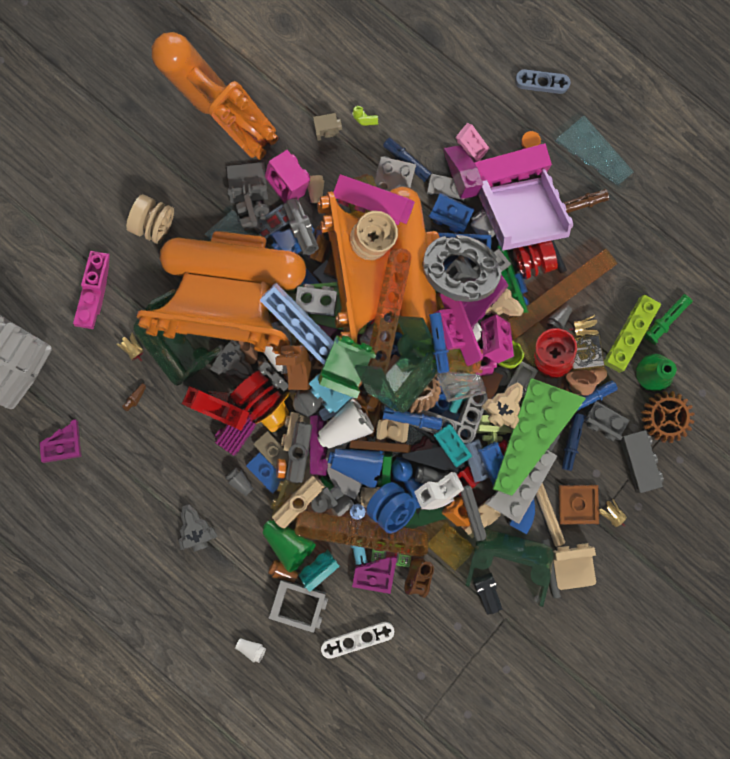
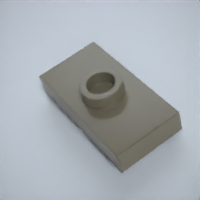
(271, 449)

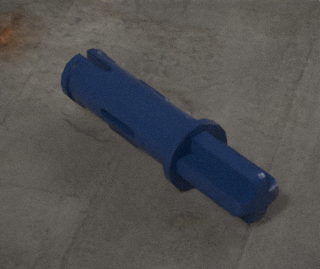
(402, 155)
(573, 441)

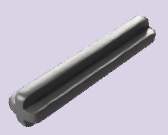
(473, 513)

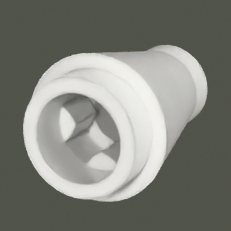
(251, 650)

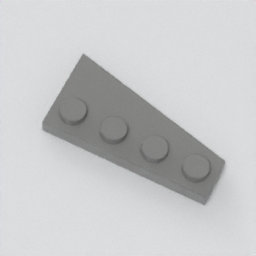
(516, 505)

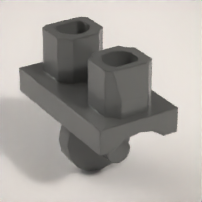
(252, 221)
(326, 500)

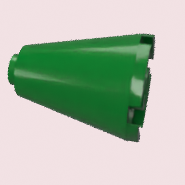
(655, 372)
(287, 545)

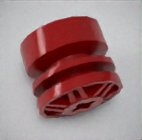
(532, 256)
(555, 342)
(255, 395)

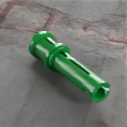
(661, 325)

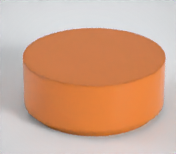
(530, 139)
(281, 468)

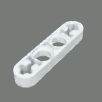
(358, 642)

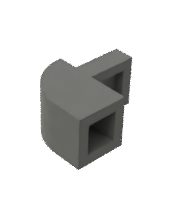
(462, 270)

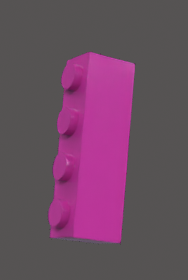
(514, 165)
(373, 199)

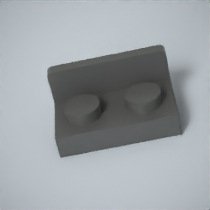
(606, 421)

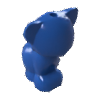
(403, 472)

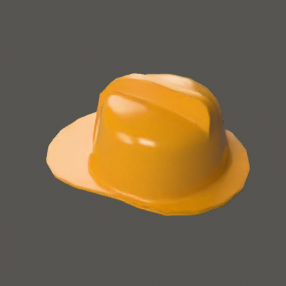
(276, 416)

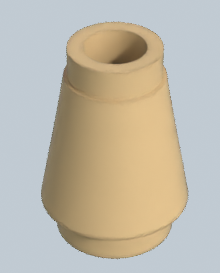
(316, 188)

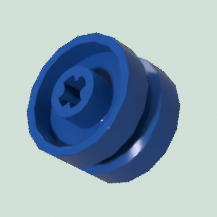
(391, 507)

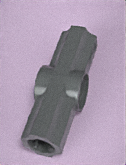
(300, 226)
(297, 464)

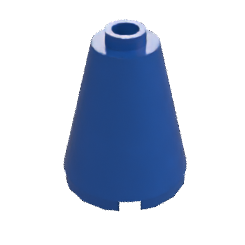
(357, 464)

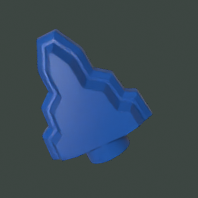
(285, 241)

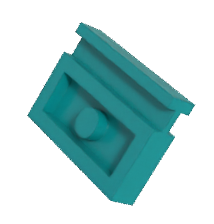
(318, 570)

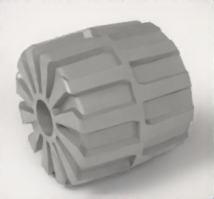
(20, 361)

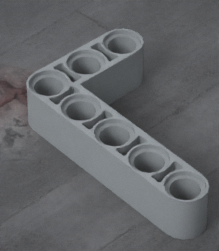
(463, 422)

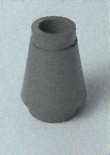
(559, 317)
(426, 474)
(239, 481)

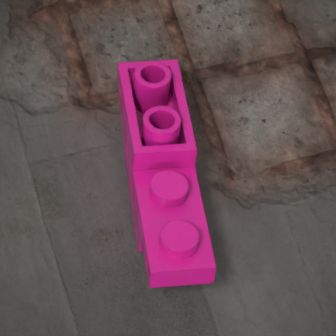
(93, 290)

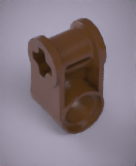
(418, 578)

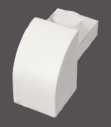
(438, 494)

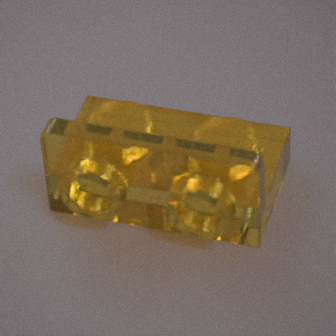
(286, 489)

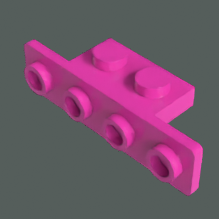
(458, 330)

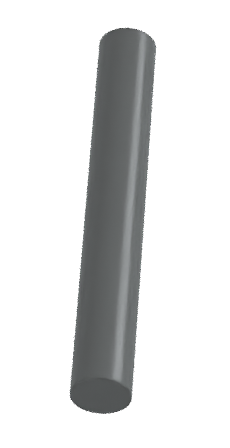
(553, 582)

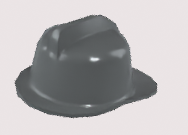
(306, 403)

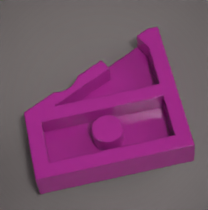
(62, 444)
(375, 575)

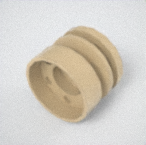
(150, 219)
(383, 232)

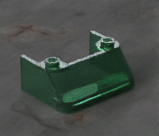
(175, 355)
(409, 374)
(516, 550)

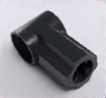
(486, 589)

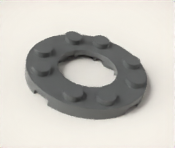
(469, 247)

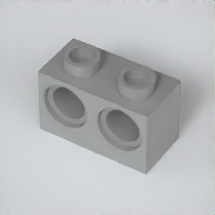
(315, 305)

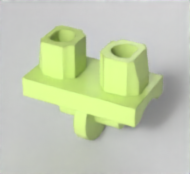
(492, 431)

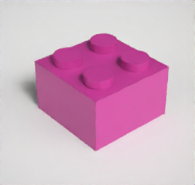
(287, 177)

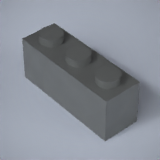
(642, 461)

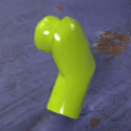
(361, 117)

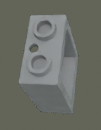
(274, 615)

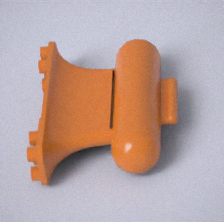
(205, 90)
(362, 279)
(224, 289)

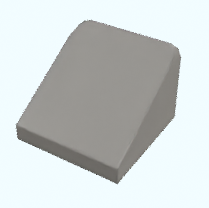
(343, 505)

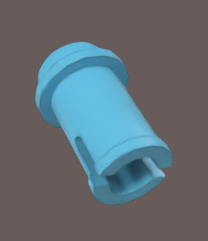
(359, 554)

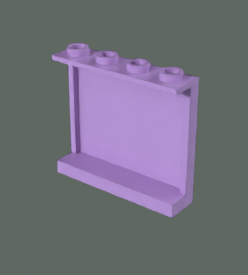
(526, 212)

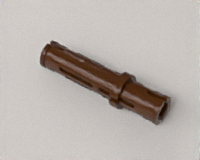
(587, 200)

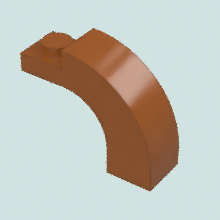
(298, 366)

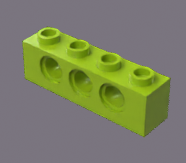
(632, 333)

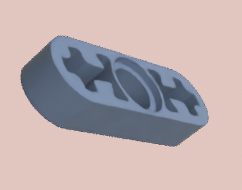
(536, 87)

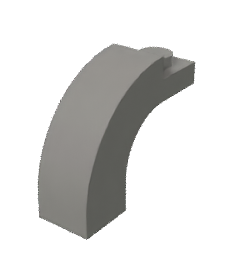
(346, 485)

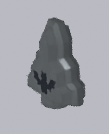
(232, 361)
(195, 531)

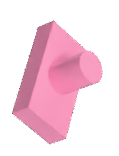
(472, 142)

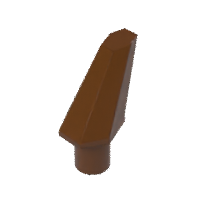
(134, 398)

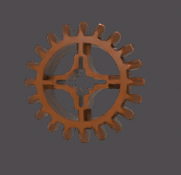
(661, 411)

